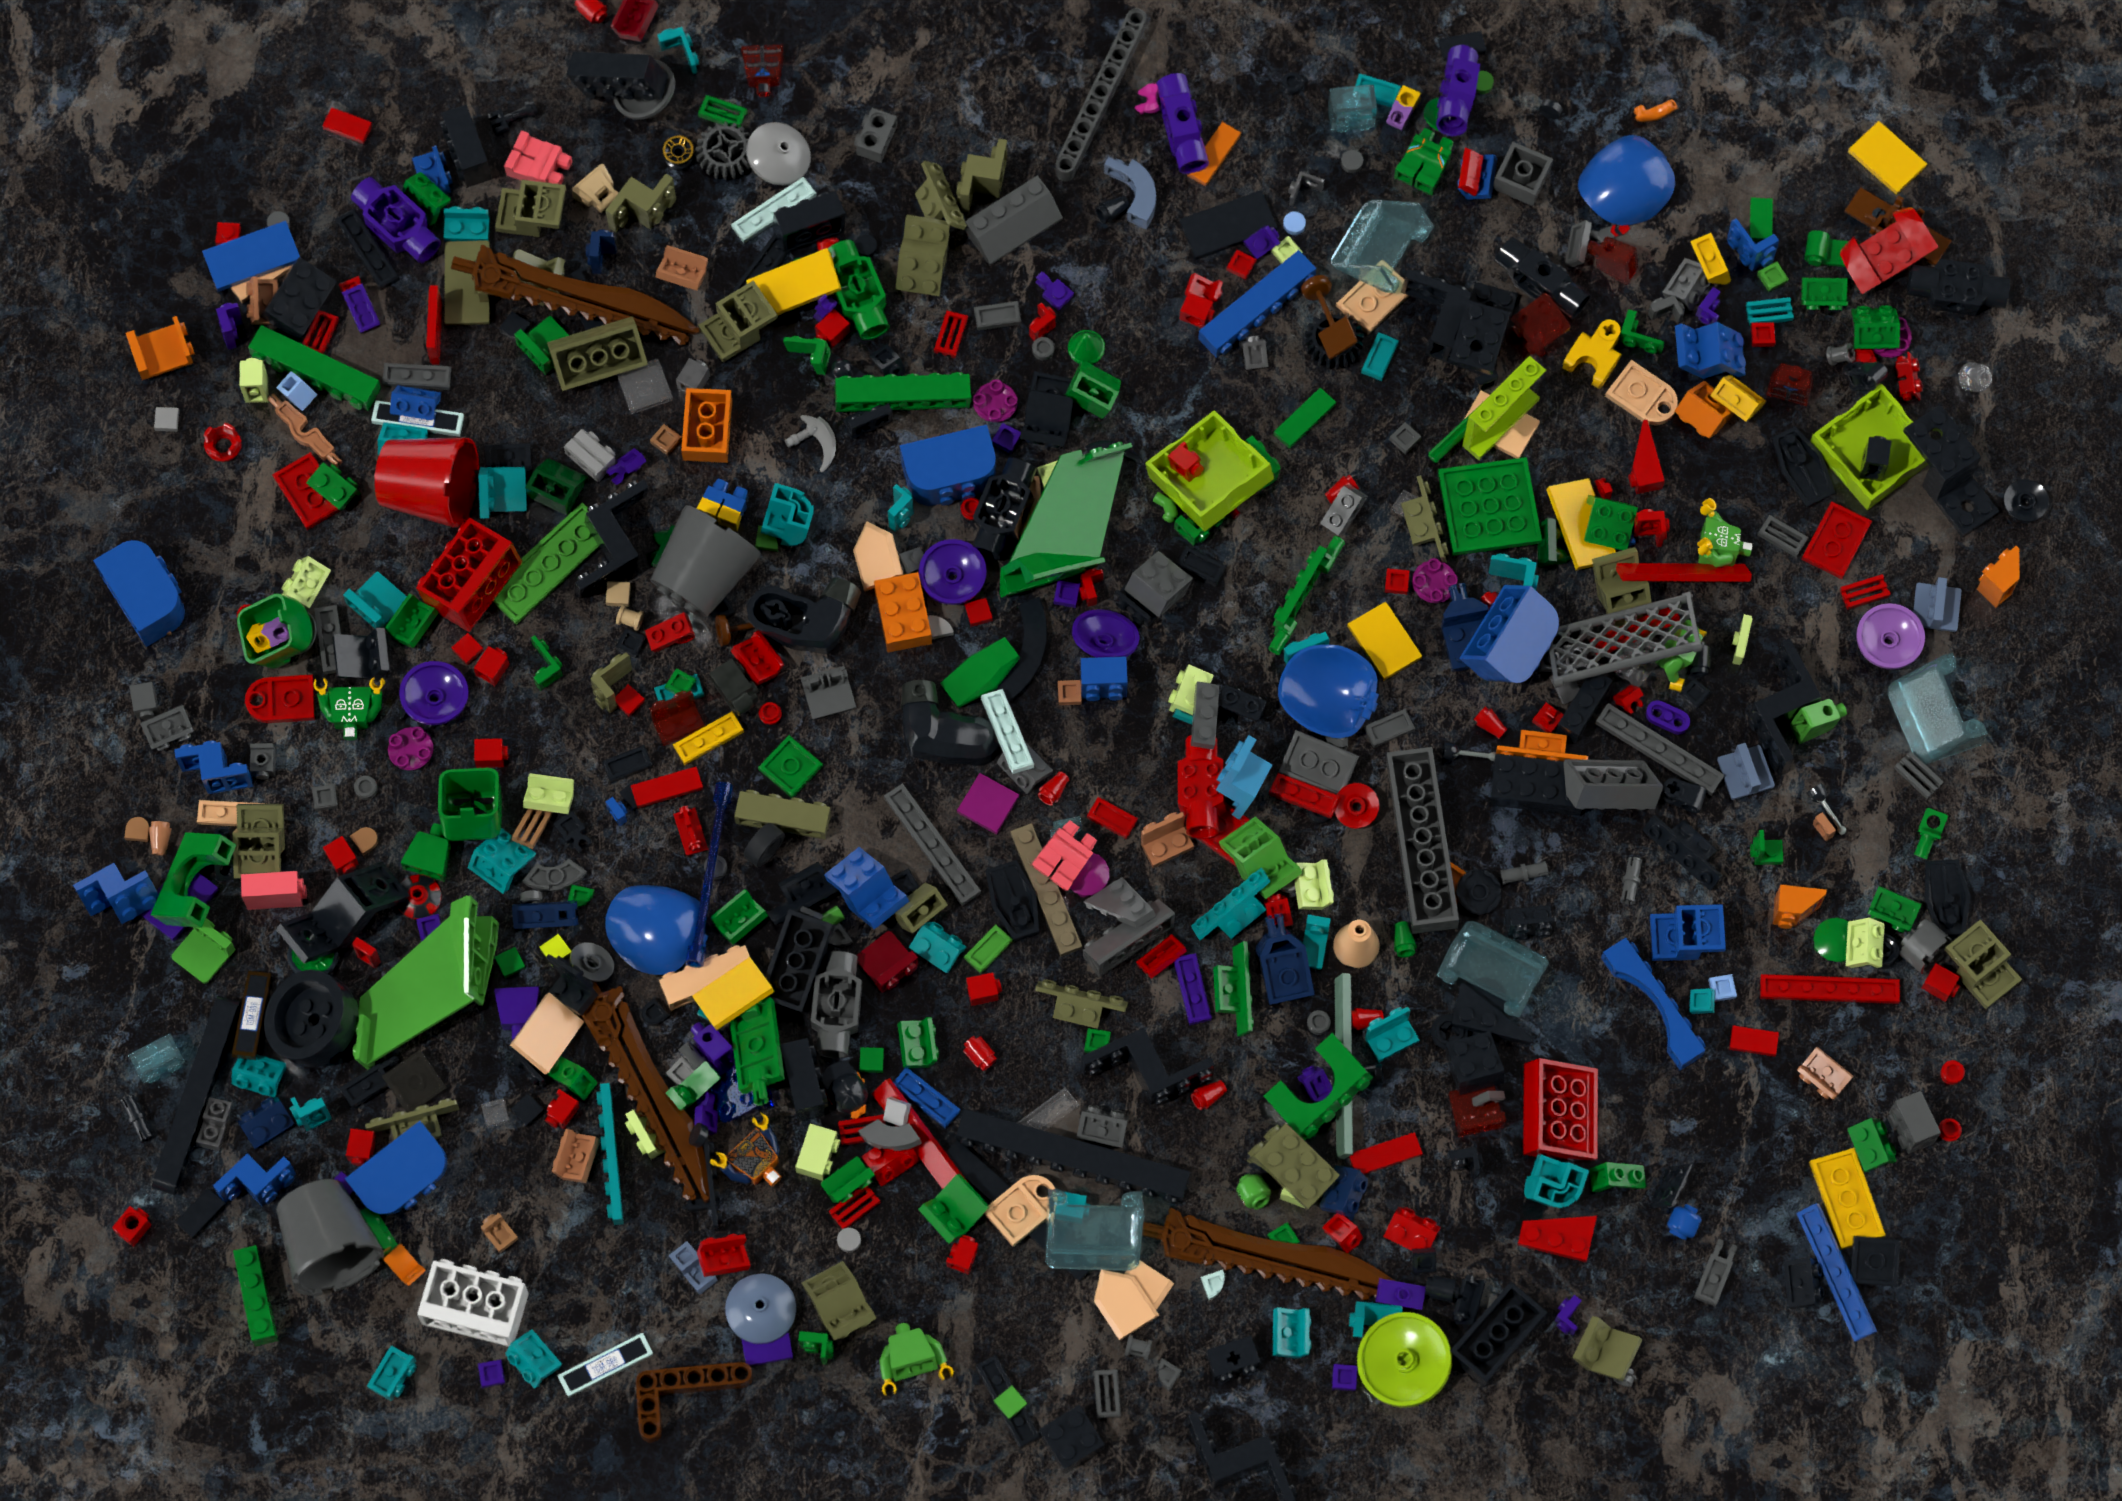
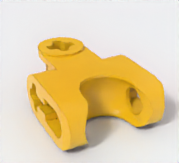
(1596, 351)

